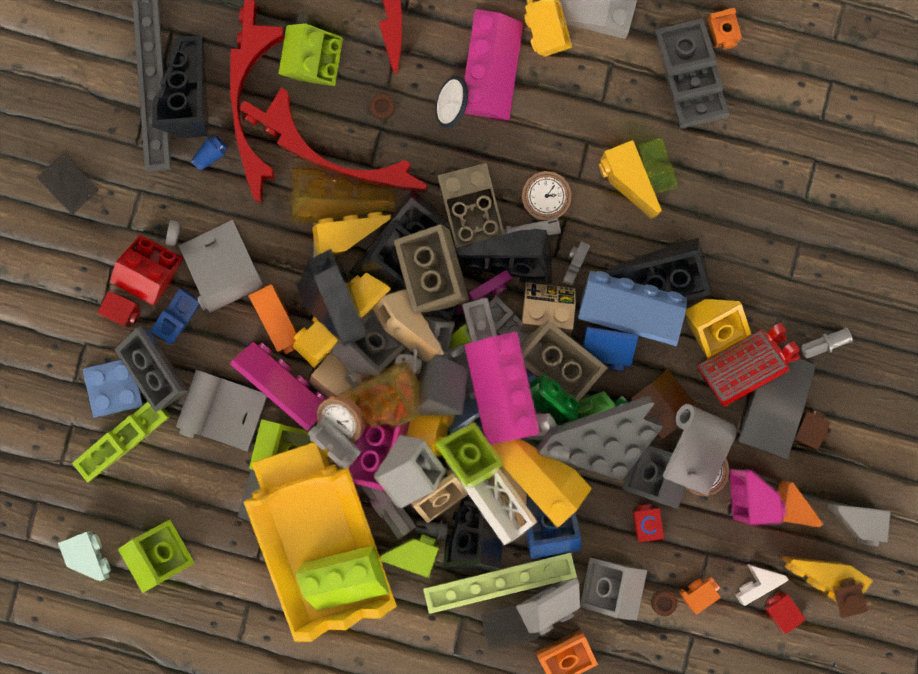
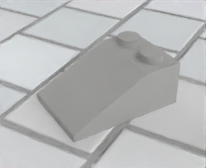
(601, 16)

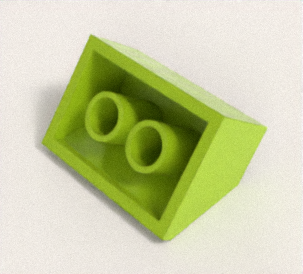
(342, 578)

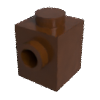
(812, 430)

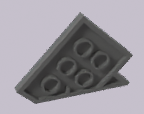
(606, 440)

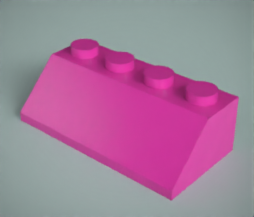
(492, 64)
(279, 384)
(501, 388)
(374, 448)
(754, 500)

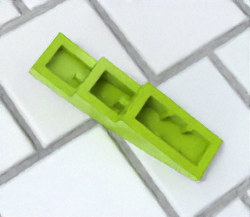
(119, 441)

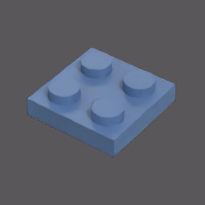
(111, 389)

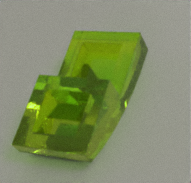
(657, 165)

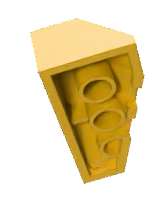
(547, 481)

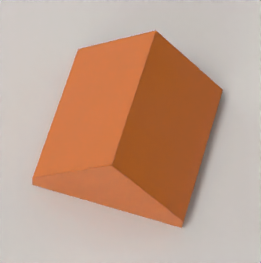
(796, 506)
(567, 655)

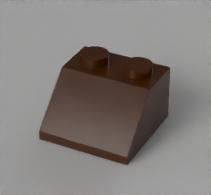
(668, 399)

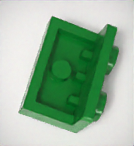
(553, 400)

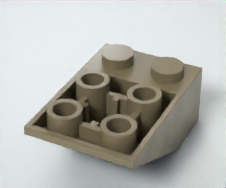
(470, 204)

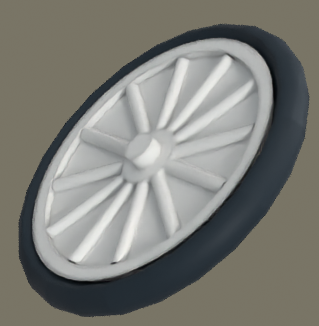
(451, 102)

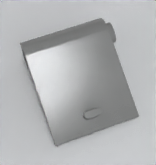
(221, 267)
(219, 409)
(700, 448)

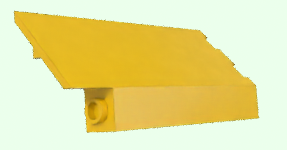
(307, 515)

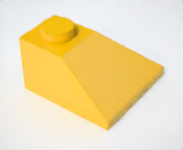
(717, 324)

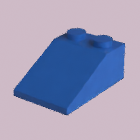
(548, 539)

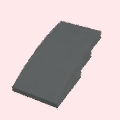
(691, 73)
(777, 410)

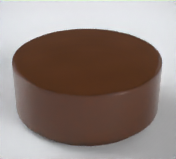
(382, 106)
(664, 603)

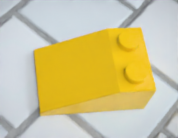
(628, 175)

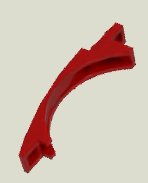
(254, 44)
(279, 122)

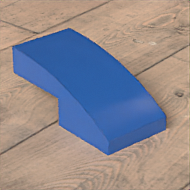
(176, 316)

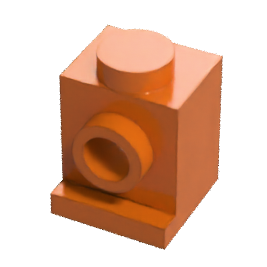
(719, 36)
(700, 594)

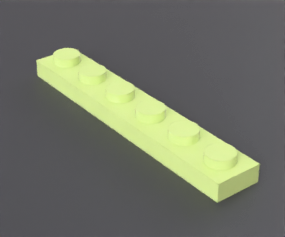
(499, 582)

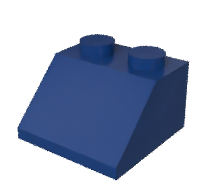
(610, 347)

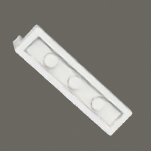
(498, 514)

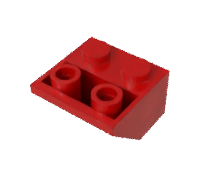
(146, 269)

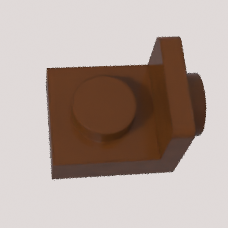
(850, 597)

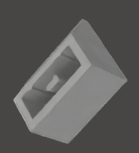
(409, 471)

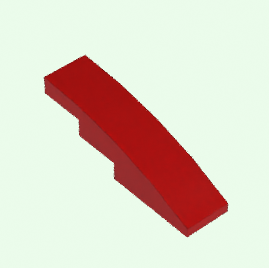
(392, 32)

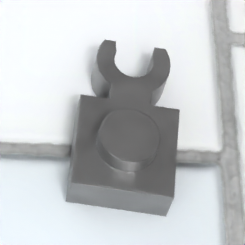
(577, 256)

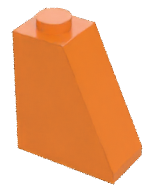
(275, 318)

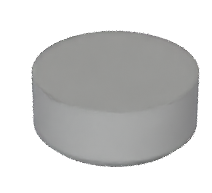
(173, 233)

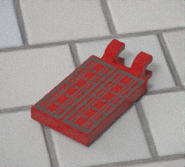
(748, 364)

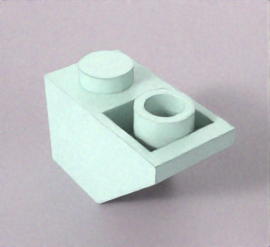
(84, 556)

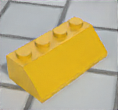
(317, 341)

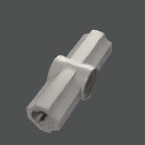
(396, 517)

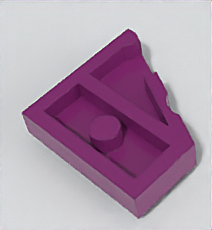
(493, 286)

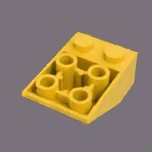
(824, 574)

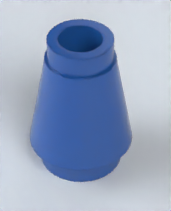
(209, 152)

